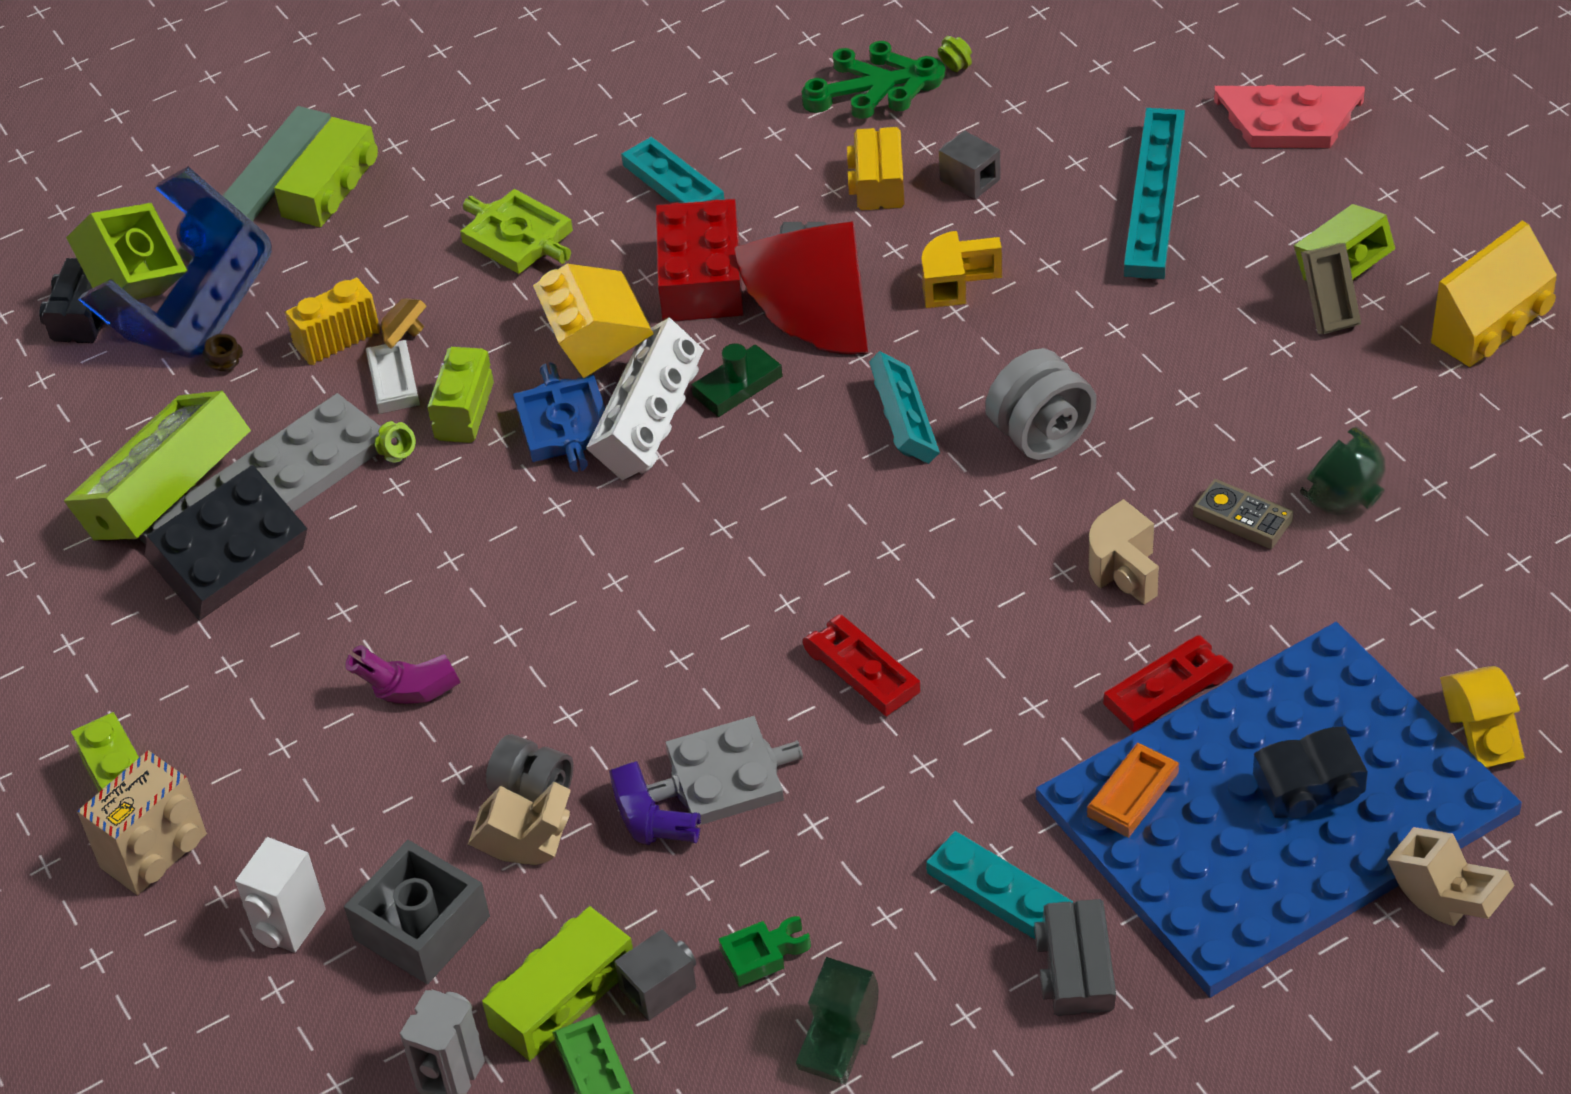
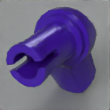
(642, 816)

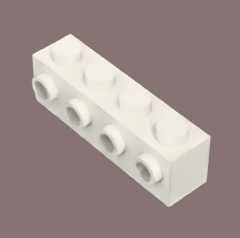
(646, 400)

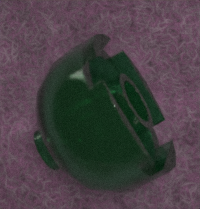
(1347, 476)

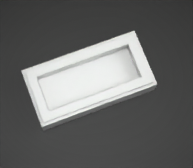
(392, 377)

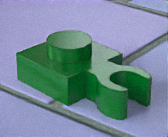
(760, 952)

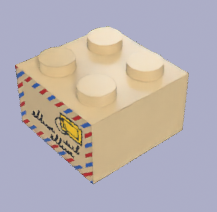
(142, 822)

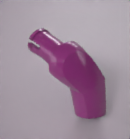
(403, 681)

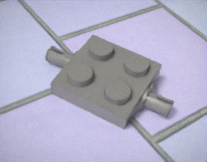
(725, 770)

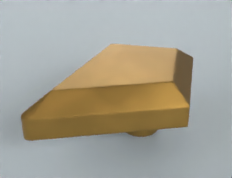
(402, 319)

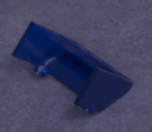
(226, 261)

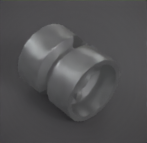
(526, 768)

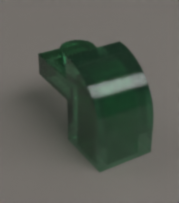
(843, 1019)

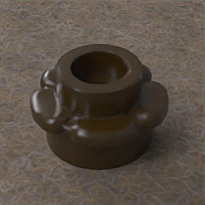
(222, 352)

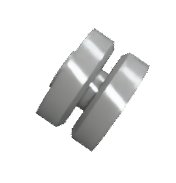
(1040, 403)

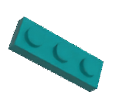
(669, 174)
(903, 408)
(992, 882)

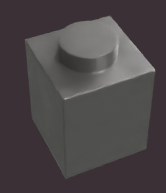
(969, 164)
(656, 973)

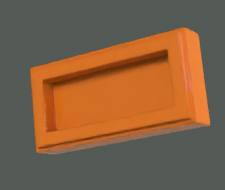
(1133, 790)

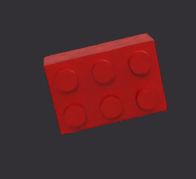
(698, 260)

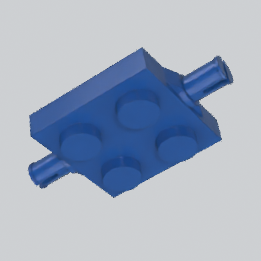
(560, 416)

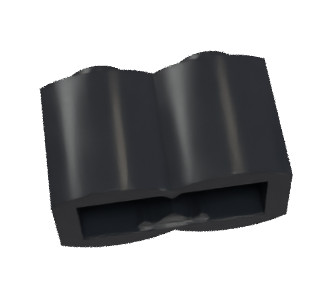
(1310, 772)

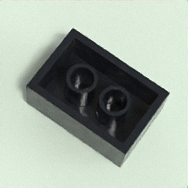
(225, 542)

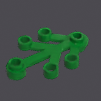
(919, 74)

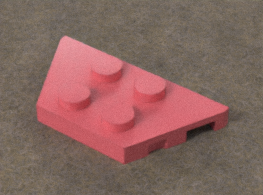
(1289, 114)

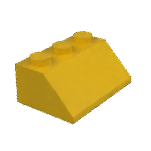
(1493, 296)
(592, 314)

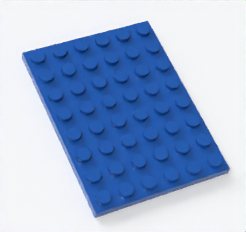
(1210, 859)

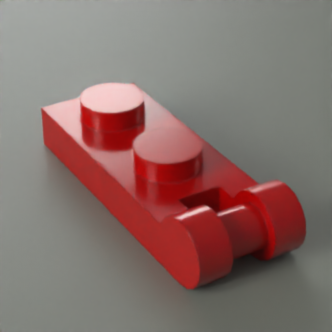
(863, 664)
(1166, 683)

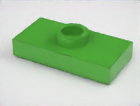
(591, 1058)

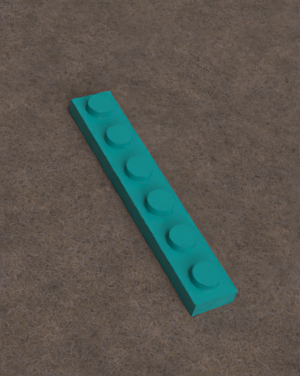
(1154, 194)

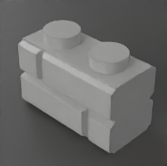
(442, 1044)

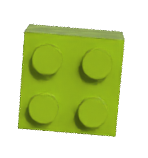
(129, 249)

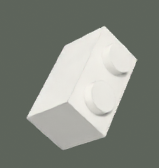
(280, 895)

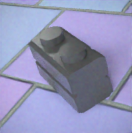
(1077, 957)

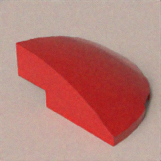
(809, 285)

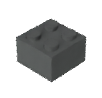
(417, 911)

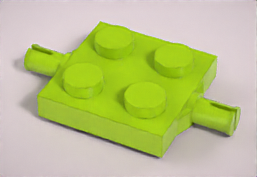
(516, 230)

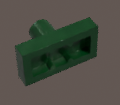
(738, 378)

